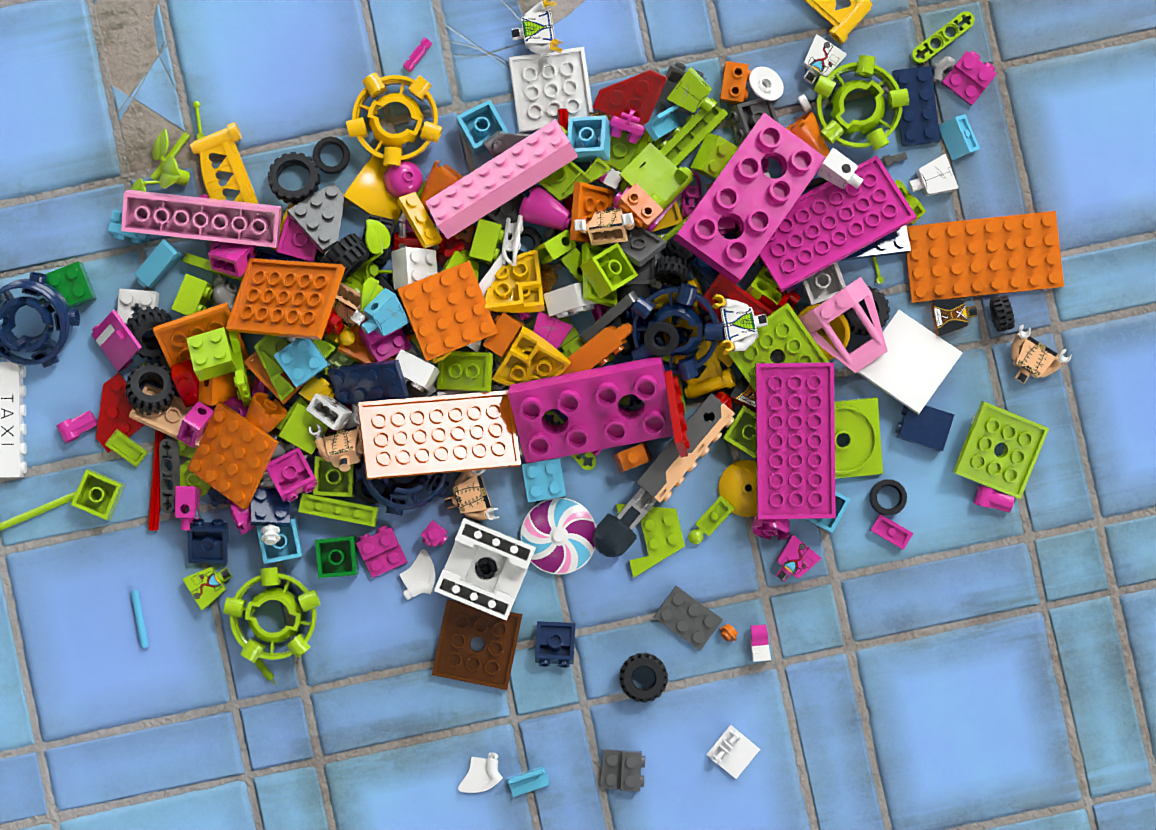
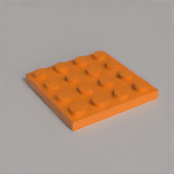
(447, 311)
(173, 334)
(232, 455)

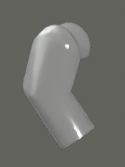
(941, 65)

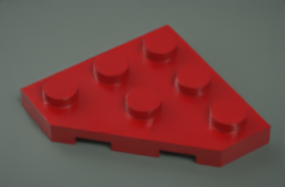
(633, 93)
(115, 411)

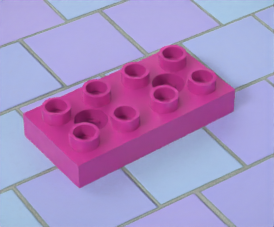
(750, 198)
(592, 409)

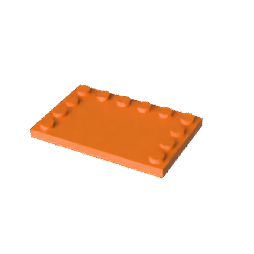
(285, 298)

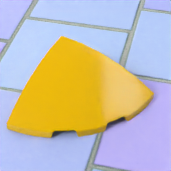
(370, 192)
(517, 287)
(529, 360)

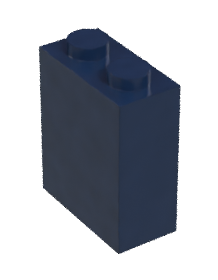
(927, 428)

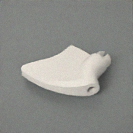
(420, 576)
(481, 775)

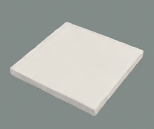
(549, 84)
(914, 362)

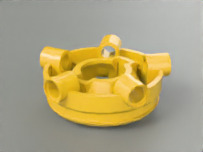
(375, 87)

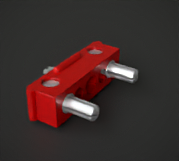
(407, 239)

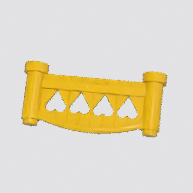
(844, 19)
(223, 143)
(713, 376)

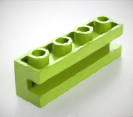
(693, 133)
(338, 509)

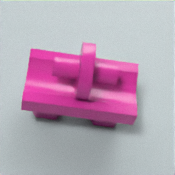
(618, 125)

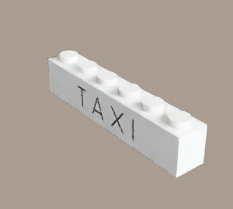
(12, 420)

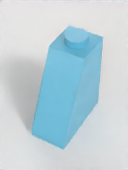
(158, 264)

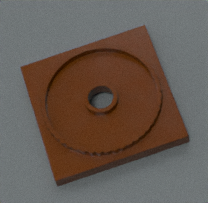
(460, 662)

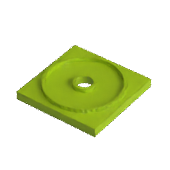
(782, 333)
(861, 422)
(1021, 444)

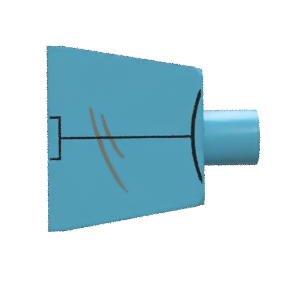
(384, 314)

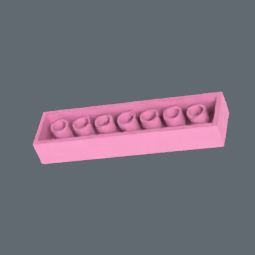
(501, 179)
(201, 218)

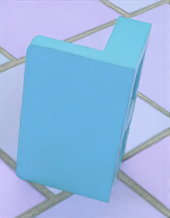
(662, 123)
(958, 137)
(528, 781)

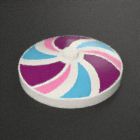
(561, 533)

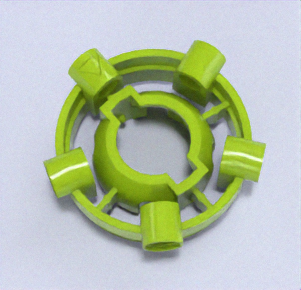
(866, 69)
(237, 606)

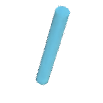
(139, 619)

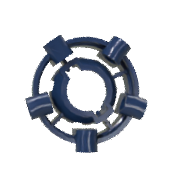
(680, 307)
(64, 321)
(396, 505)

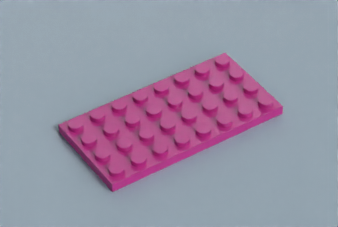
(834, 224)
(795, 440)

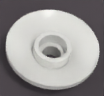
(766, 83)

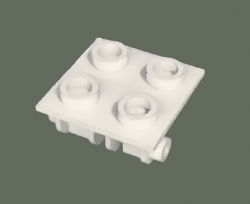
(733, 751)

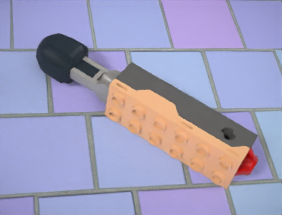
(615, 534)

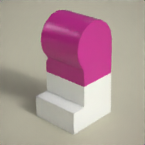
(611, 179)
(759, 643)

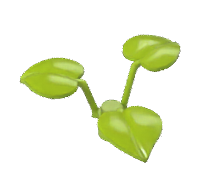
(170, 172)
(377, 239)

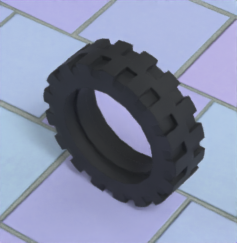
(290, 160)

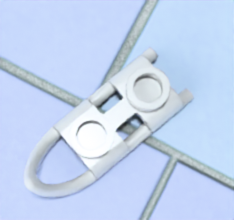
(513, 244)

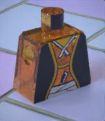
(950, 315)

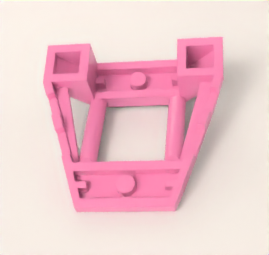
(834, 307)

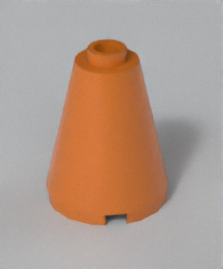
(809, 131)
(438, 180)
(265, 412)

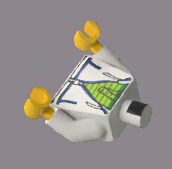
(538, 29)
(739, 324)

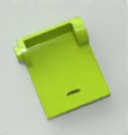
(657, 176)

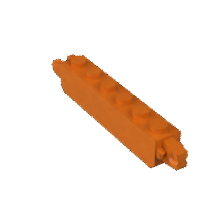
(599, 348)

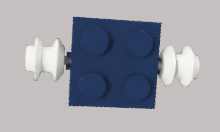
(269, 510)

